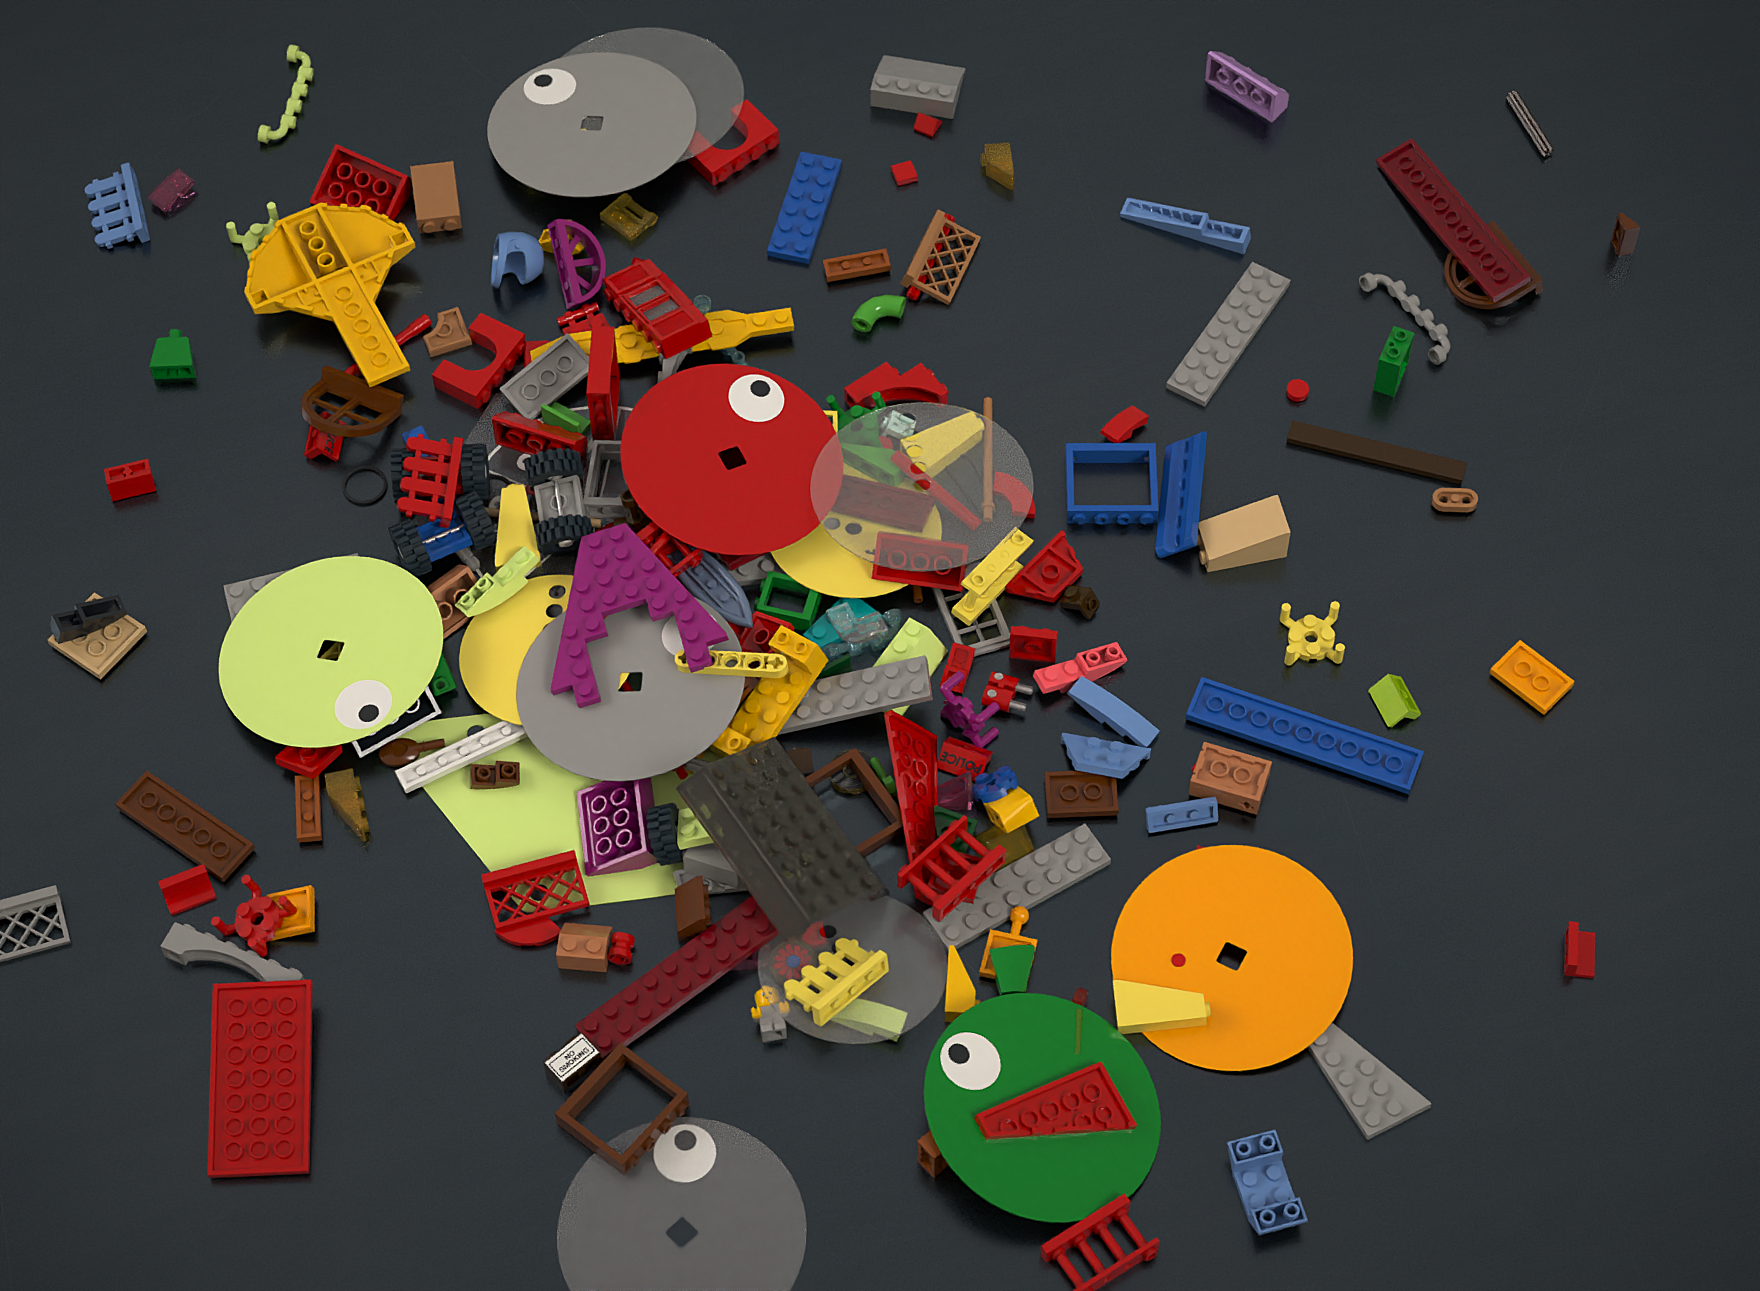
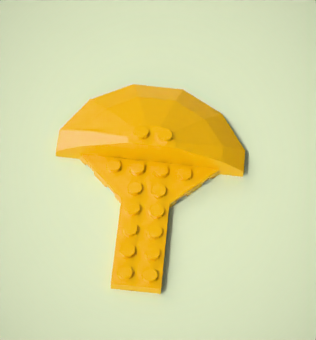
(333, 268)

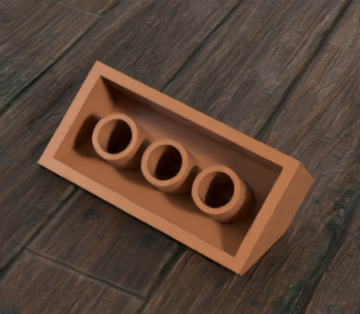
(447, 592)

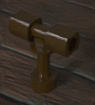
(635, 518)

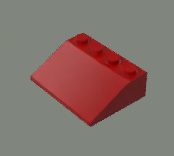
(361, 181)

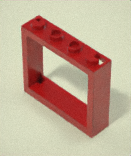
(601, 387)

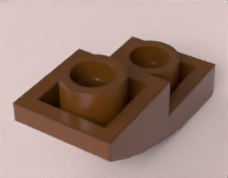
(496, 776)

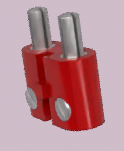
(1002, 690)

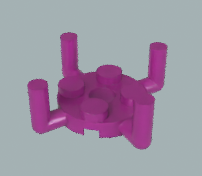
(960, 713)

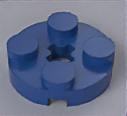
(994, 785)

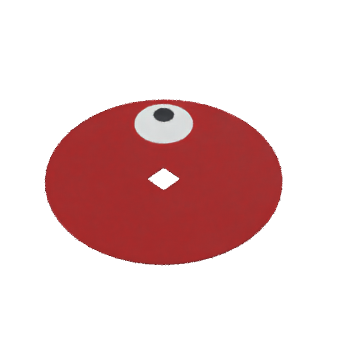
(681, 480)

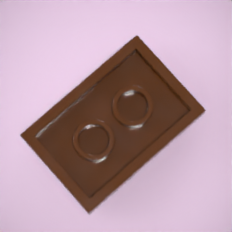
(1080, 794)

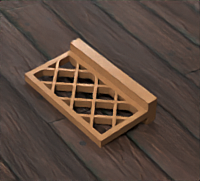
(923, 254)

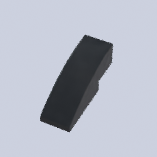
(87, 618)

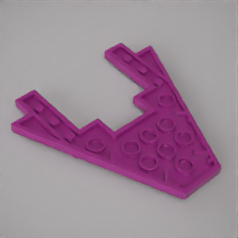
(614, 575)

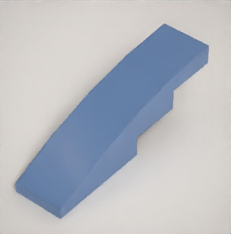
(1113, 711)

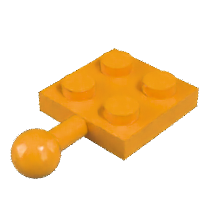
(996, 939)

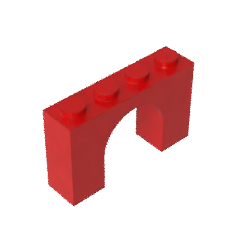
(761, 136)
(476, 385)

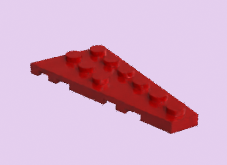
(1072, 1104)

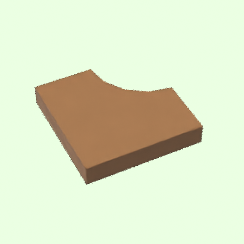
(448, 334)

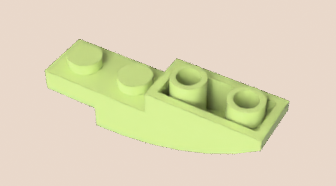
(495, 590)

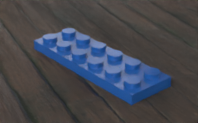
(804, 207)

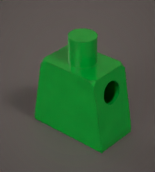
(172, 357)

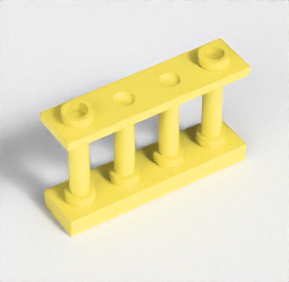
(991, 577)

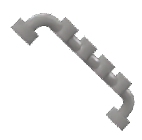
(1423, 318)

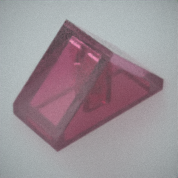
(956, 793)

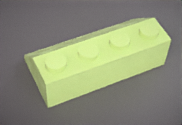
(911, 642)

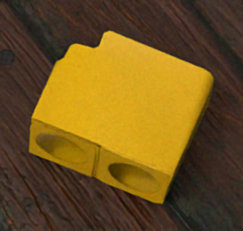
(1013, 810)

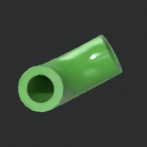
(876, 308)

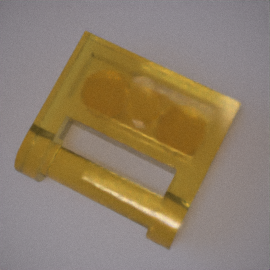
(624, 220)

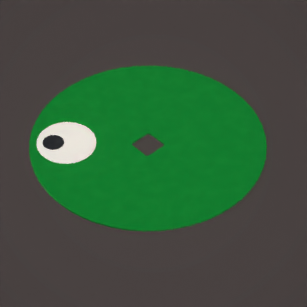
(1012, 1049)

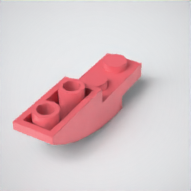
(1089, 664)

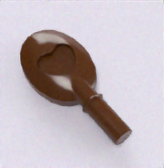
(406, 750)

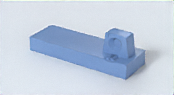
(1181, 814)

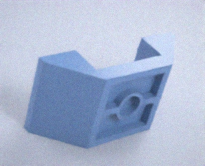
(1264, 1183)

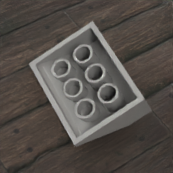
(917, 86)

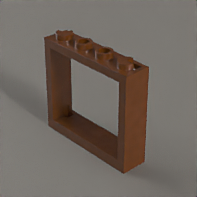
(874, 788)
(594, 1084)

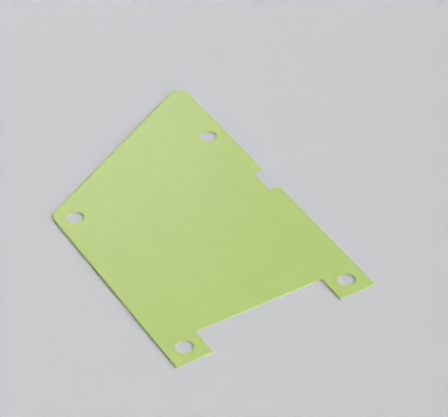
(537, 815)

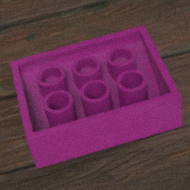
(616, 826)

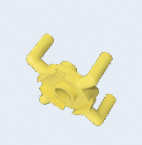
(1315, 627)

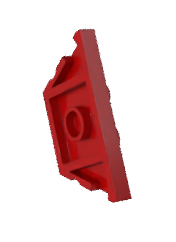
(1048, 572)

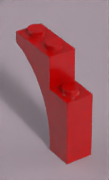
(914, 384)

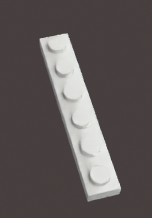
(459, 755)

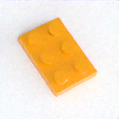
(1532, 677)

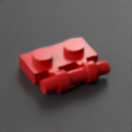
(585, 325)

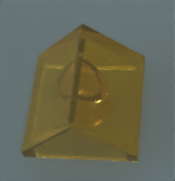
(1015, 842)

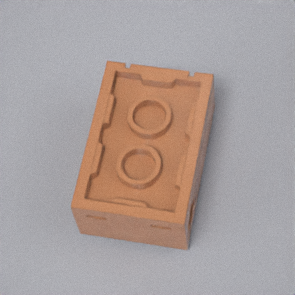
(1230, 777)

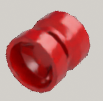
(621, 948)

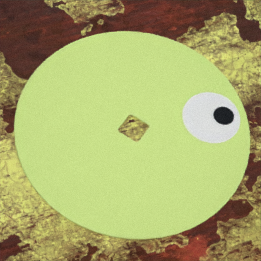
(310, 702)

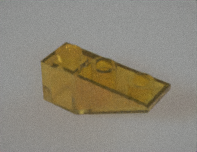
(344, 798)

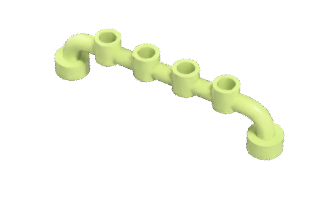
(293, 103)

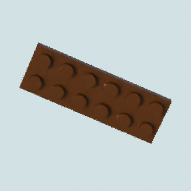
(185, 826)

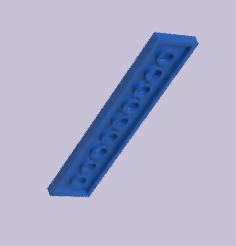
(1305, 735)

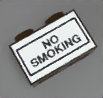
(572, 1062)

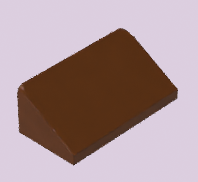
(1624, 235)

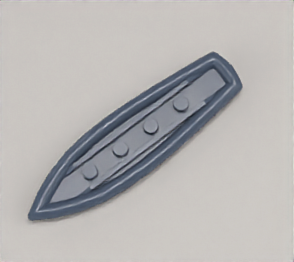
(715, 587)

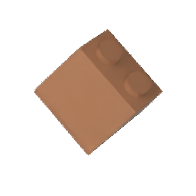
(584, 947)

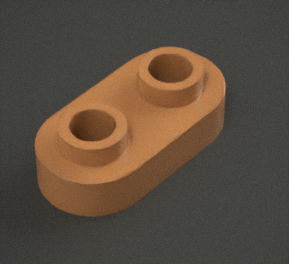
(1454, 499)

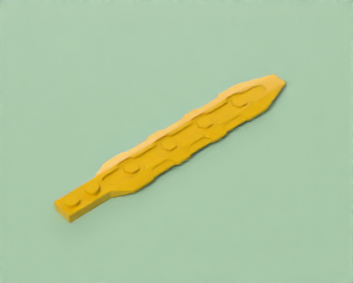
(726, 326)

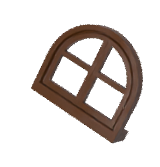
(1484, 302)
(358, 392)

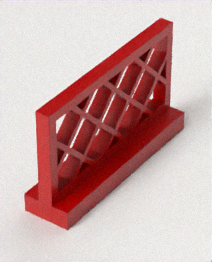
(526, 874)

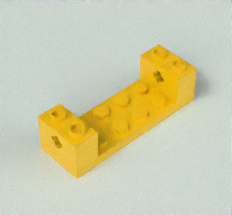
(773, 698)

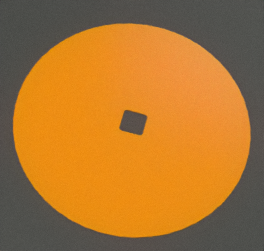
(1262, 903)

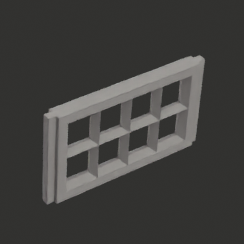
(984, 646)

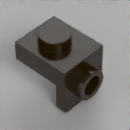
(1080, 599)

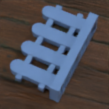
(123, 215)

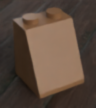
(436, 197)

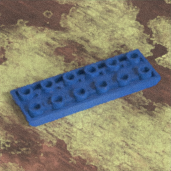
(1181, 495)

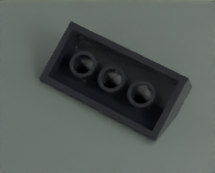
(420, 712)

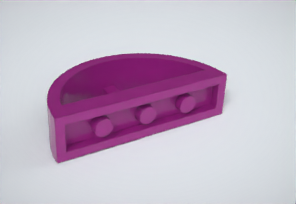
(566, 265)

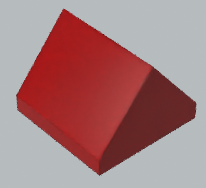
(926, 124)

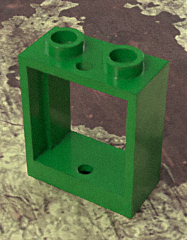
(1393, 361)
(800, 621)

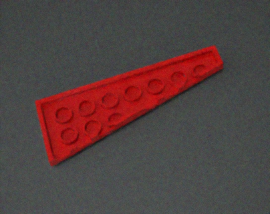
(915, 774)

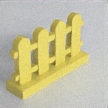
(839, 992)

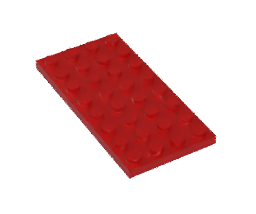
(260, 1079)

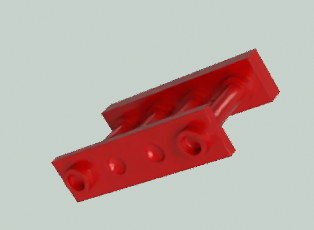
(648, 535)
(958, 888)
(1097, 1224)

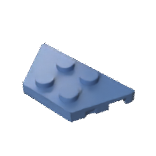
(1103, 756)

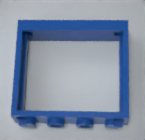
(1111, 454)

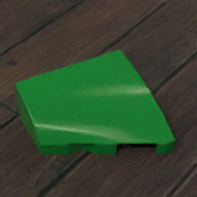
(1012, 967)

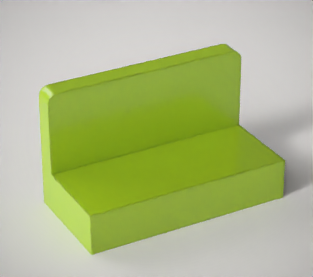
(1394, 700)

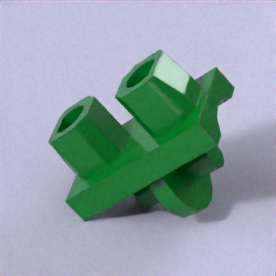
(442, 679)

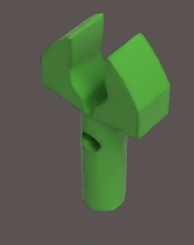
(886, 780)

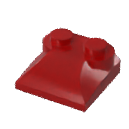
(757, 638)

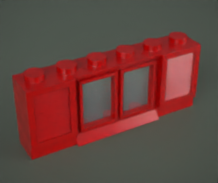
(657, 308)

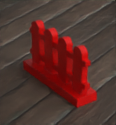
(429, 488)

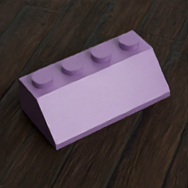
(1245, 86)

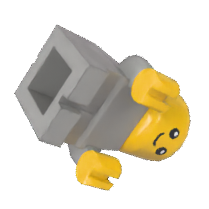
(771, 1023)

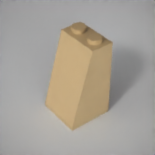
(1244, 535)

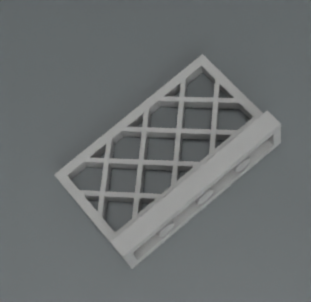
(26, 903)

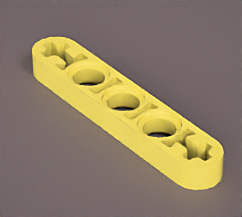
(741, 668)

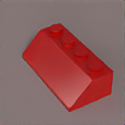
(531, 435)
(943, 579)

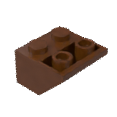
(692, 909)

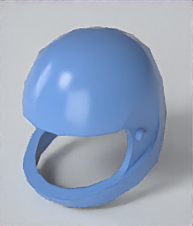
(516, 254)

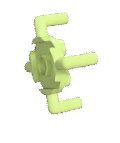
(256, 233)

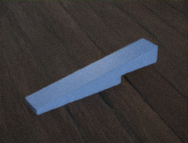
(1188, 224)

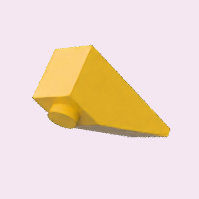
(959, 989)

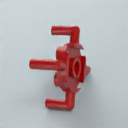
(247, 914)

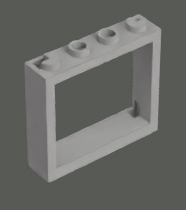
(602, 506)

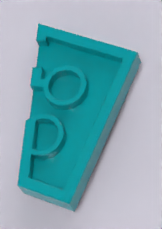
(822, 630)

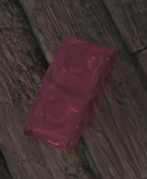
(170, 189)

